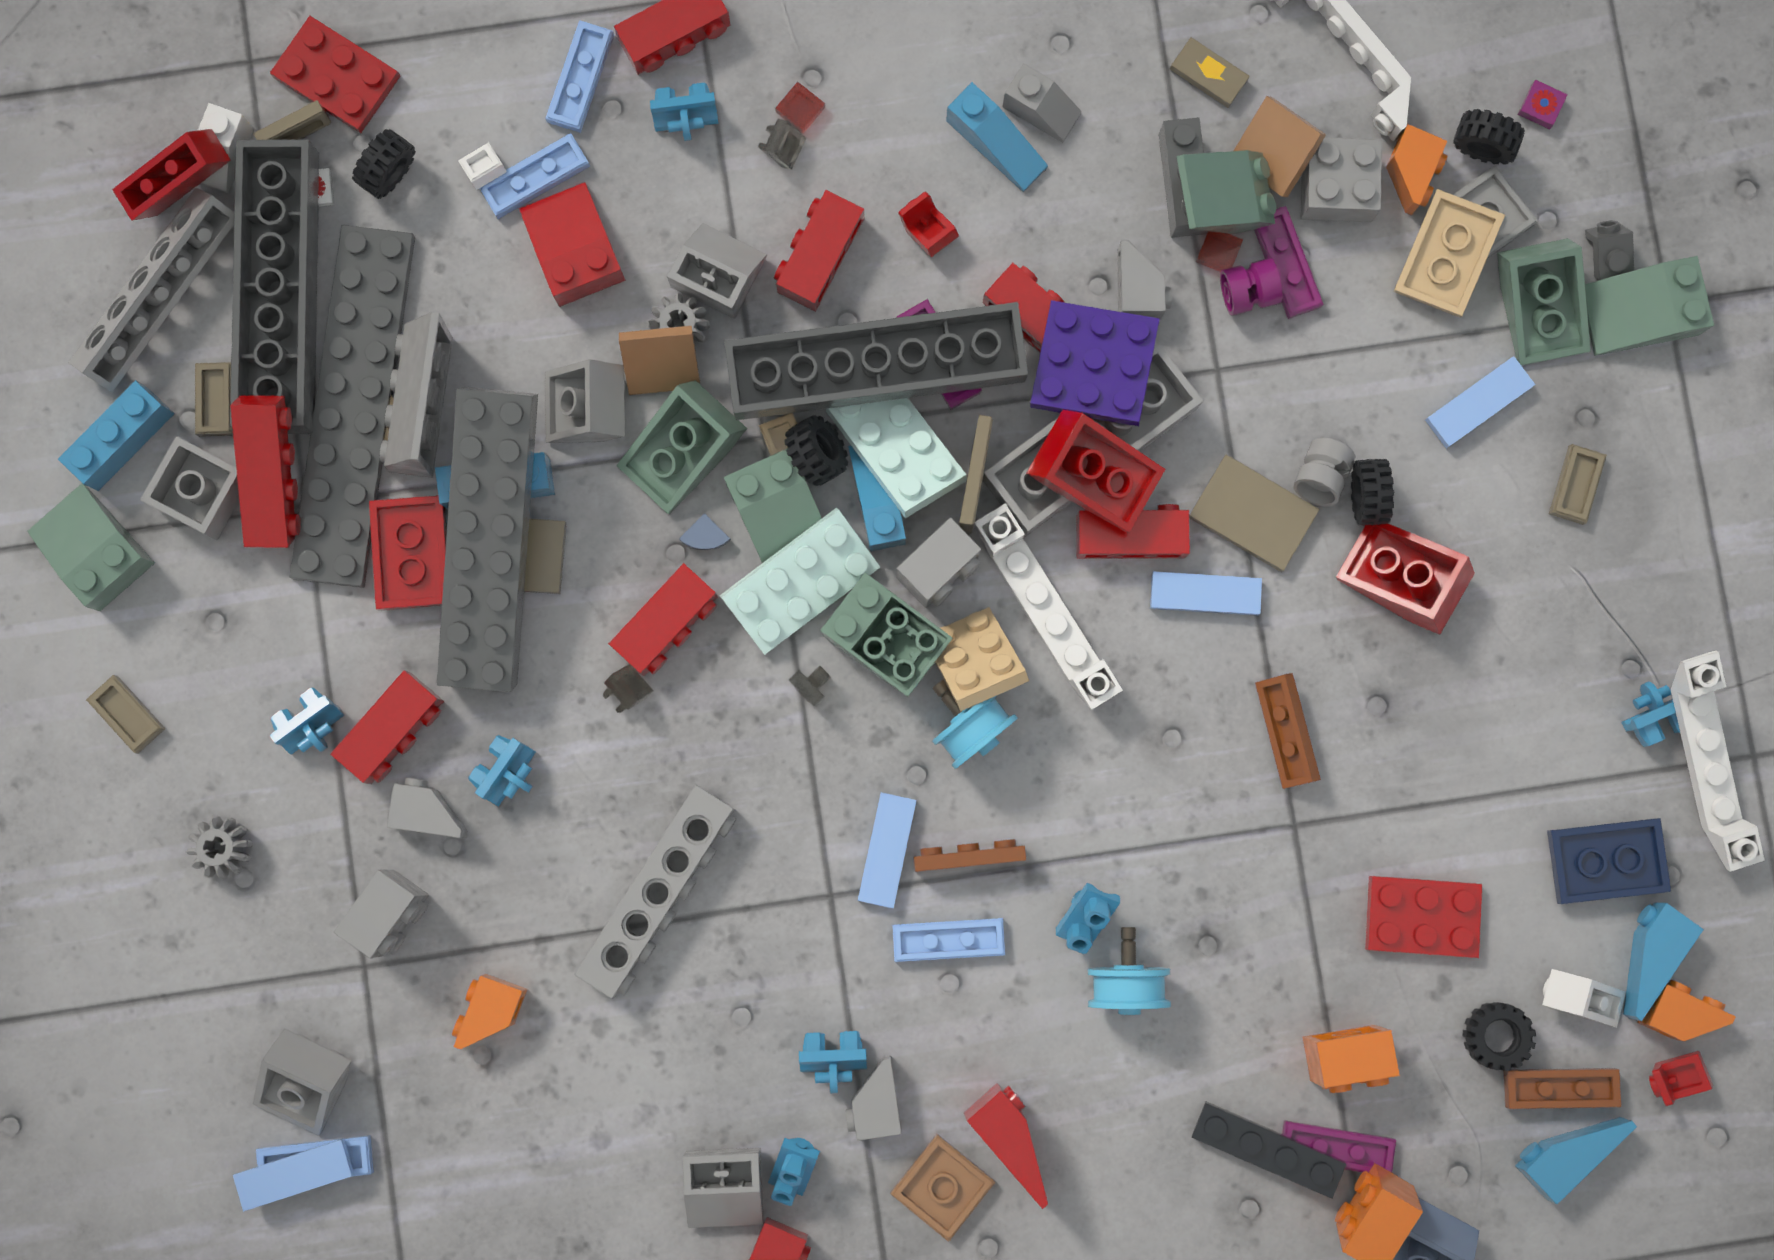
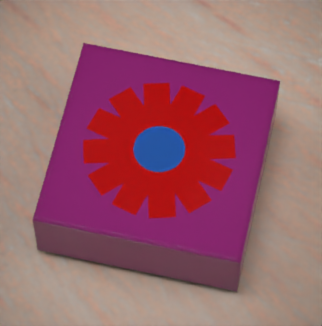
(1542, 104)

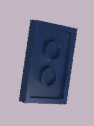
(1609, 861)

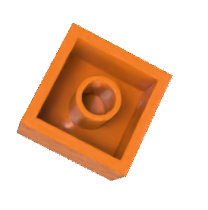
(1351, 1057)
(1377, 1215)

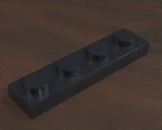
(1269, 1149)

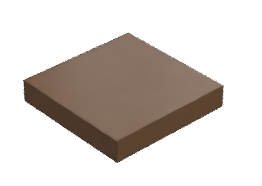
(1285, 142)
(658, 359)
(942, 1187)

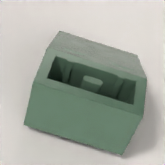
(885, 635)

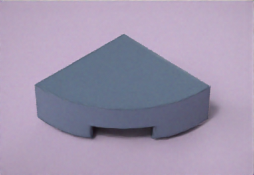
(704, 535)

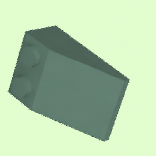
(1226, 191)
(1545, 300)
(1648, 306)
(681, 445)
(773, 502)
(89, 549)

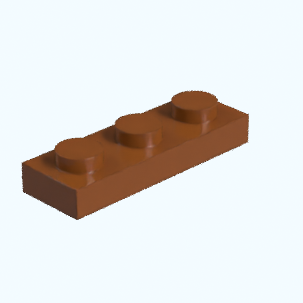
(1287, 730)
(969, 855)
(1562, 1088)

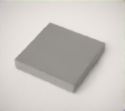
(1497, 194)

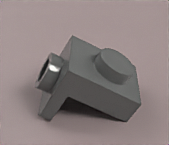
(1611, 249)

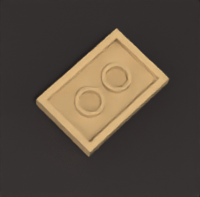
(1449, 253)
(979, 660)

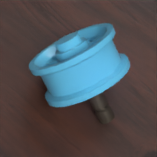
(972, 728)
(1129, 984)

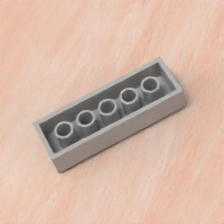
(1166, 403)

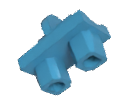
(684, 112)
(1646, 723)
(308, 726)
(506, 774)
(1086, 917)
(816, 1058)
(792, 1169)

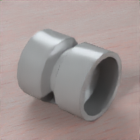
(1324, 471)

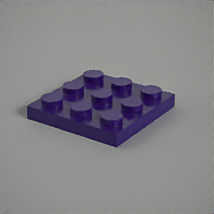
(1095, 362)

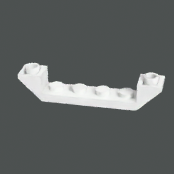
(1365, 48)
(1045, 608)
(1709, 764)

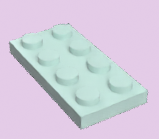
(900, 451)
(799, 581)

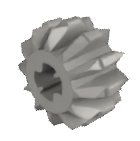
(687, 312)
(207, 856)

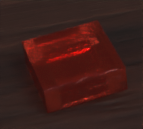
(800, 107)
(1219, 250)

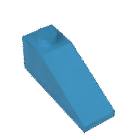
(995, 136)
(879, 512)
(1656, 953)
(1566, 1159)

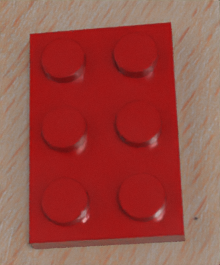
(335, 73)
(408, 552)
(1423, 916)

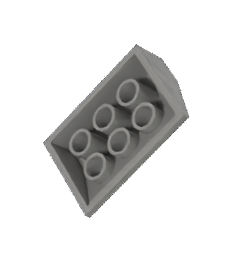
(418, 397)

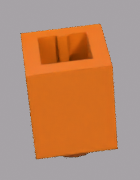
(1413, 165)
(491, 1009)
(1684, 1016)

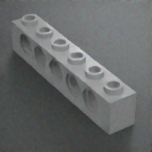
(153, 289)
(596, 967)

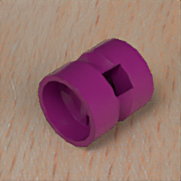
(1263, 285)

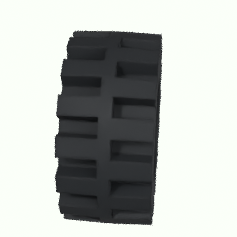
(1489, 136)
(383, 163)
(816, 450)
(1372, 492)
(1522, 1036)

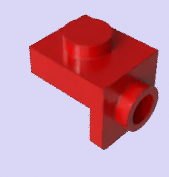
(927, 224)
(1680, 1077)

